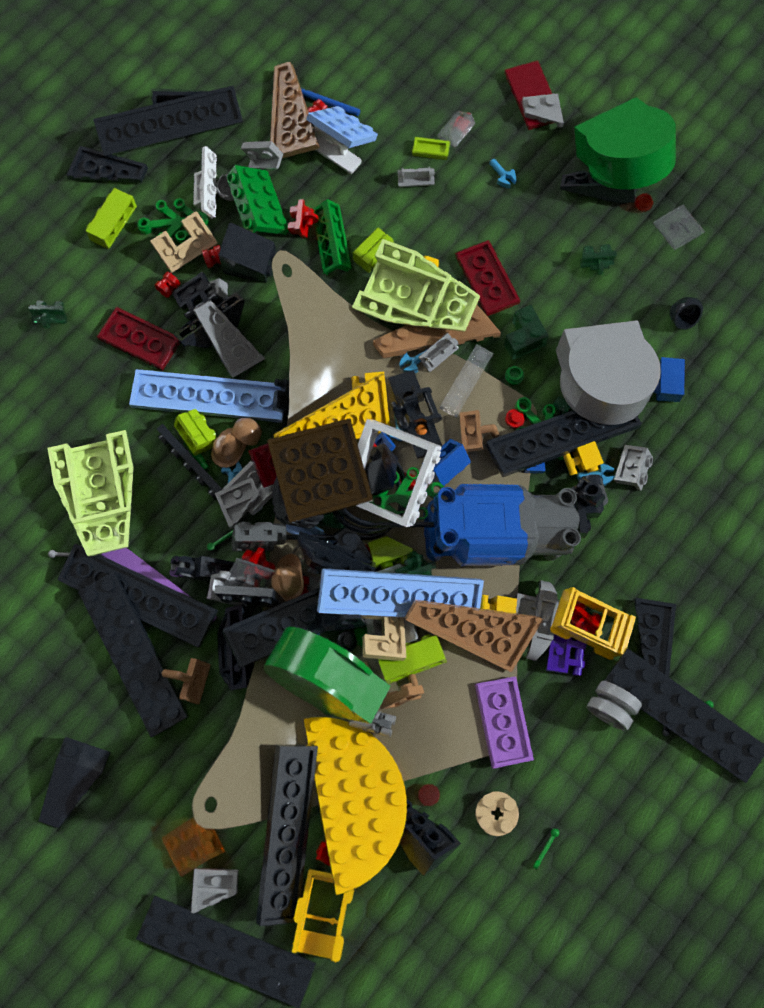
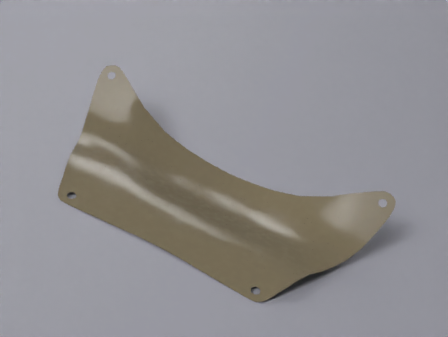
(445, 725)

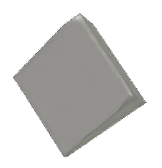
(220, 288)

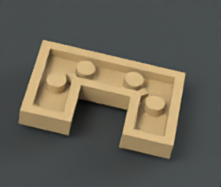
(178, 256)
(391, 643)

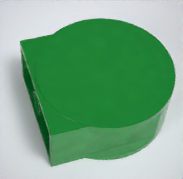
(628, 145)
(326, 676)

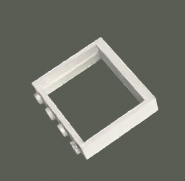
(424, 478)

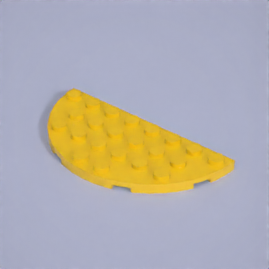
(358, 800)

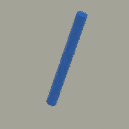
(330, 102)

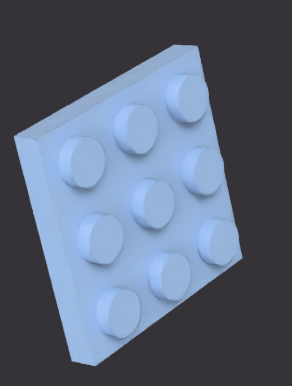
(342, 126)

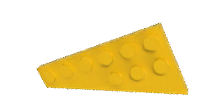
(359, 404)

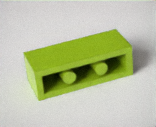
(111, 218)
(419, 657)

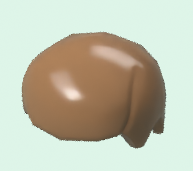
(247, 431)

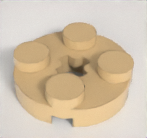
(507, 807)

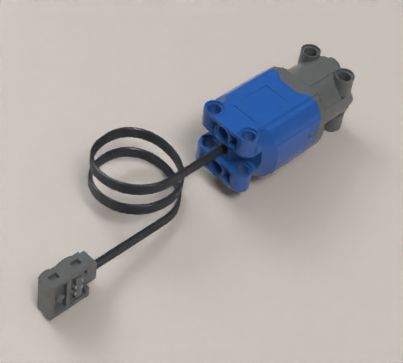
(472, 526)

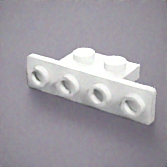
(336, 151)
(206, 184)

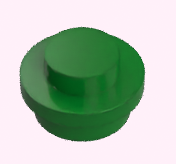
(514, 375)

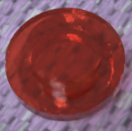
(644, 202)
(429, 795)

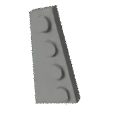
(227, 340)

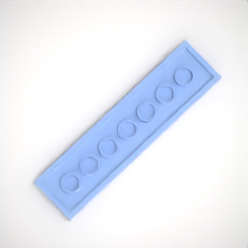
(206, 394)
(391, 592)

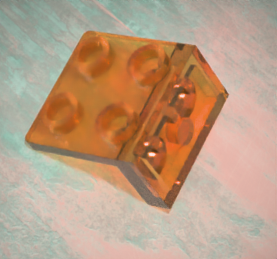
(192, 846)

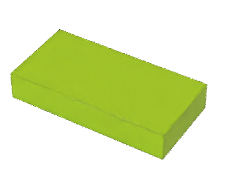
(431, 148)

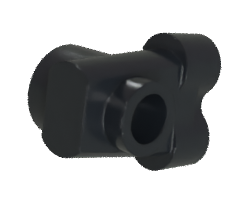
(588, 492)

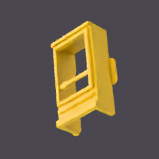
(619, 633)
(314, 942)

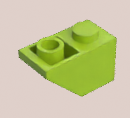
(388, 552)

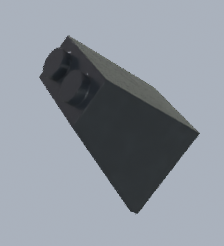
(246, 254)

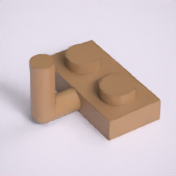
(472, 430)
(193, 681)
(408, 692)

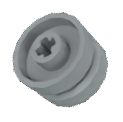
(614, 705)

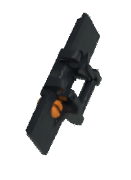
(408, 412)

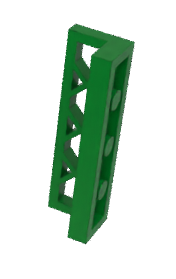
(335, 234)

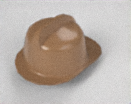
(227, 449)
(288, 577)

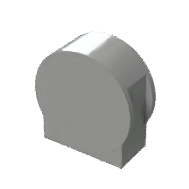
(607, 371)

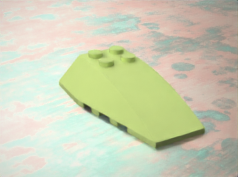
(415, 291)
(96, 490)

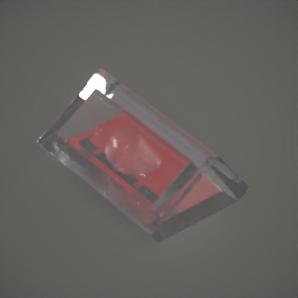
(457, 128)

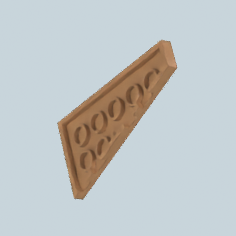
(289, 112)
(419, 337)
(484, 632)

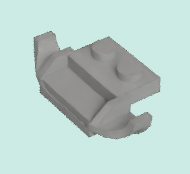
(544, 606)

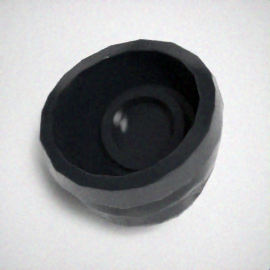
(686, 312)

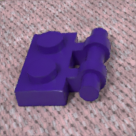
(559, 654)

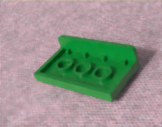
(256, 200)

